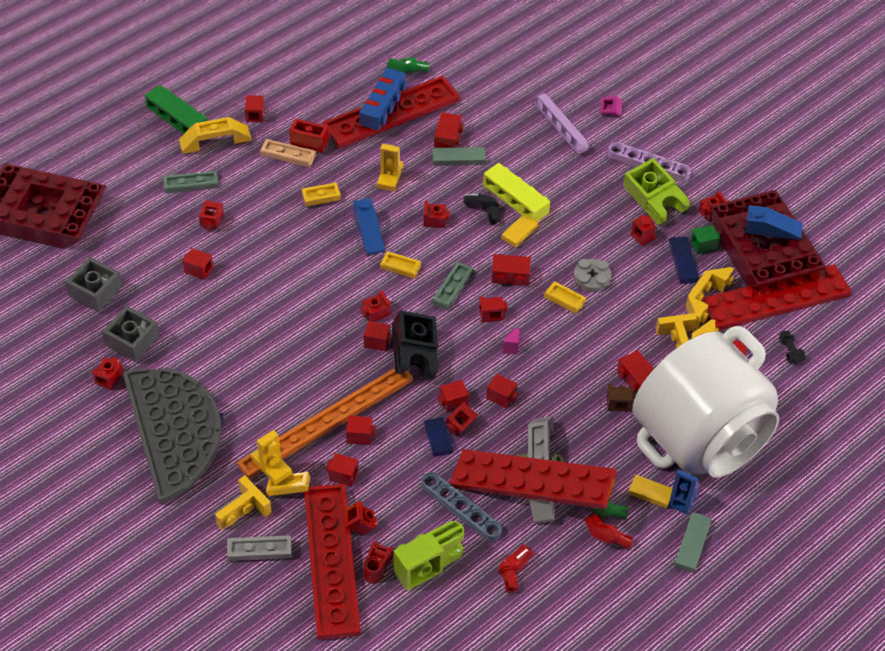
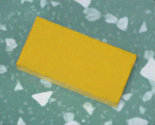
(519, 230)
(400, 264)
(565, 297)
(292, 484)
(650, 491)

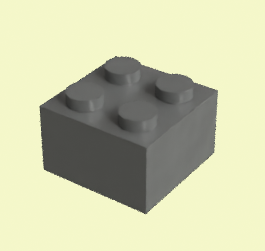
(94, 284)
(131, 333)

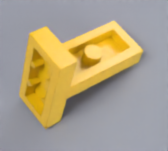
(390, 167)
(677, 327)
(269, 458)
(250, 498)

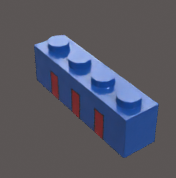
(382, 99)

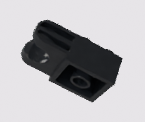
(415, 343)

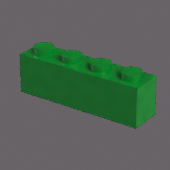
(172, 109)

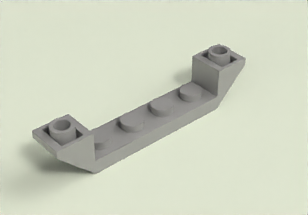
(539, 448)

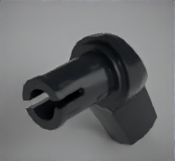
(485, 203)

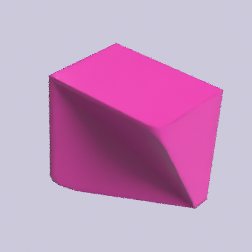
(611, 106)
(511, 342)

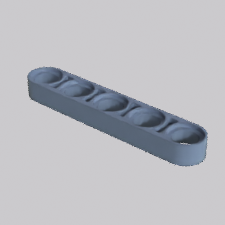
(464, 515)

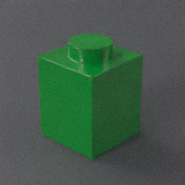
(705, 239)

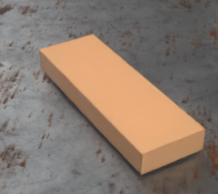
(288, 153)

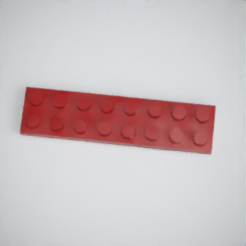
(412, 104)
(777, 298)
(534, 478)
(331, 563)

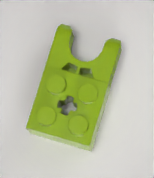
(655, 190)
(428, 554)

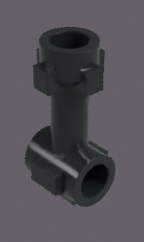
(793, 356)

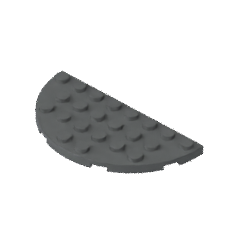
(176, 427)

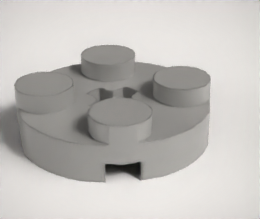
(592, 266)

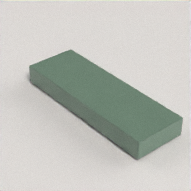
(459, 156)
(190, 182)
(452, 286)
(693, 542)

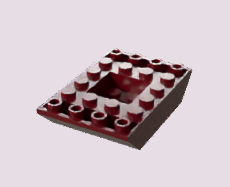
(30, 191)
(756, 265)

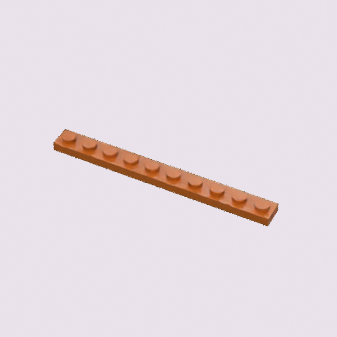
(332, 417)

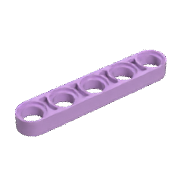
(561, 123)
(642, 155)

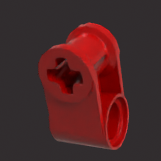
(379, 559)

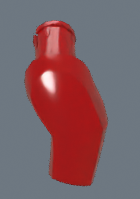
(606, 532)
(512, 565)

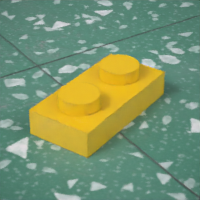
(321, 194)

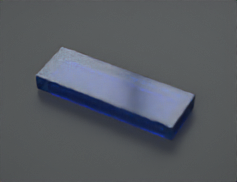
(683, 260)

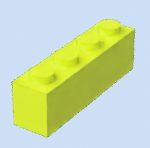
(516, 192)

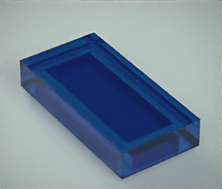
(438, 436)

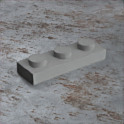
(259, 548)

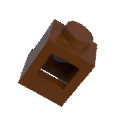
(620, 398)

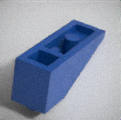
(771, 223)
(368, 226)
(684, 492)

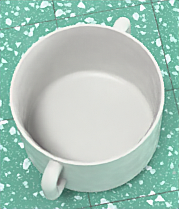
(707, 405)

